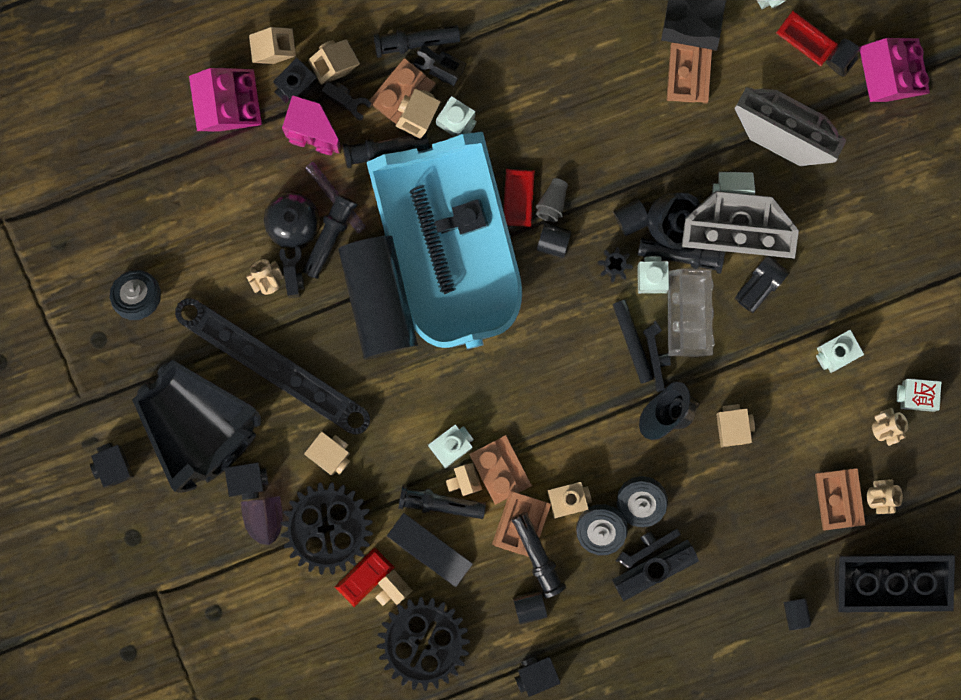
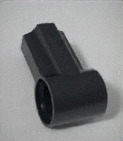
(765, 279)

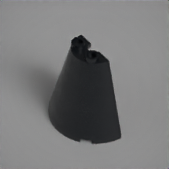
(193, 425)

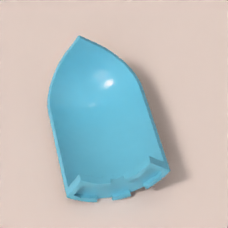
(480, 262)

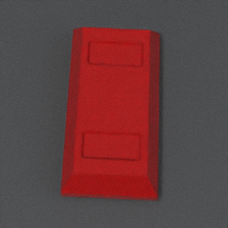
(806, 38)
(518, 197)
(364, 577)

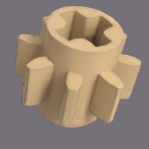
(265, 276)
(890, 426)
(884, 496)

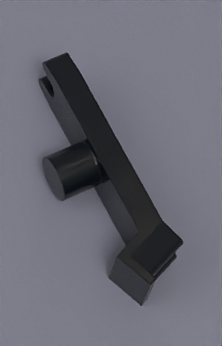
(656, 360)
(651, 545)

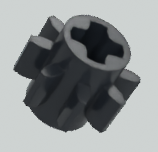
(615, 257)

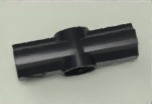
(672, 562)

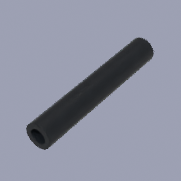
(633, 341)

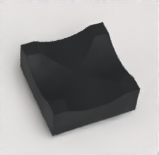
(694, 22)

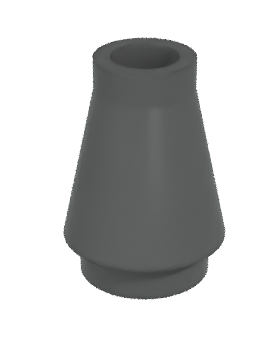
(552, 202)

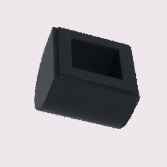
(843, 57)
(631, 217)
(554, 240)
(530, 607)
(797, 614)

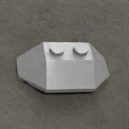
(788, 127)
(741, 225)

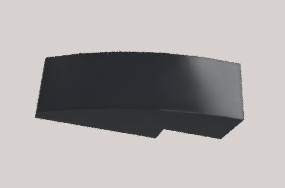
(429, 549)

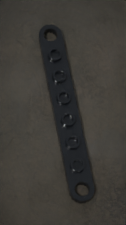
(272, 366)

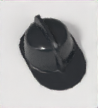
(668, 411)

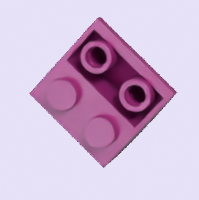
(894, 69)
(225, 99)
(308, 124)

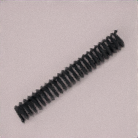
(435, 260)

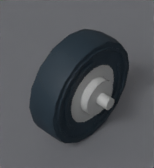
(135, 295)
(642, 501)
(601, 529)

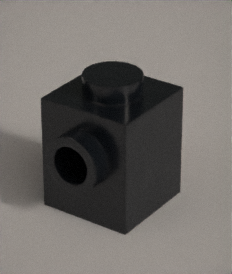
(294, 81)
(110, 465)
(246, 480)
(536, 675)

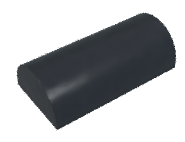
(377, 296)
(894, 582)

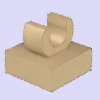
(465, 479)
(393, 588)

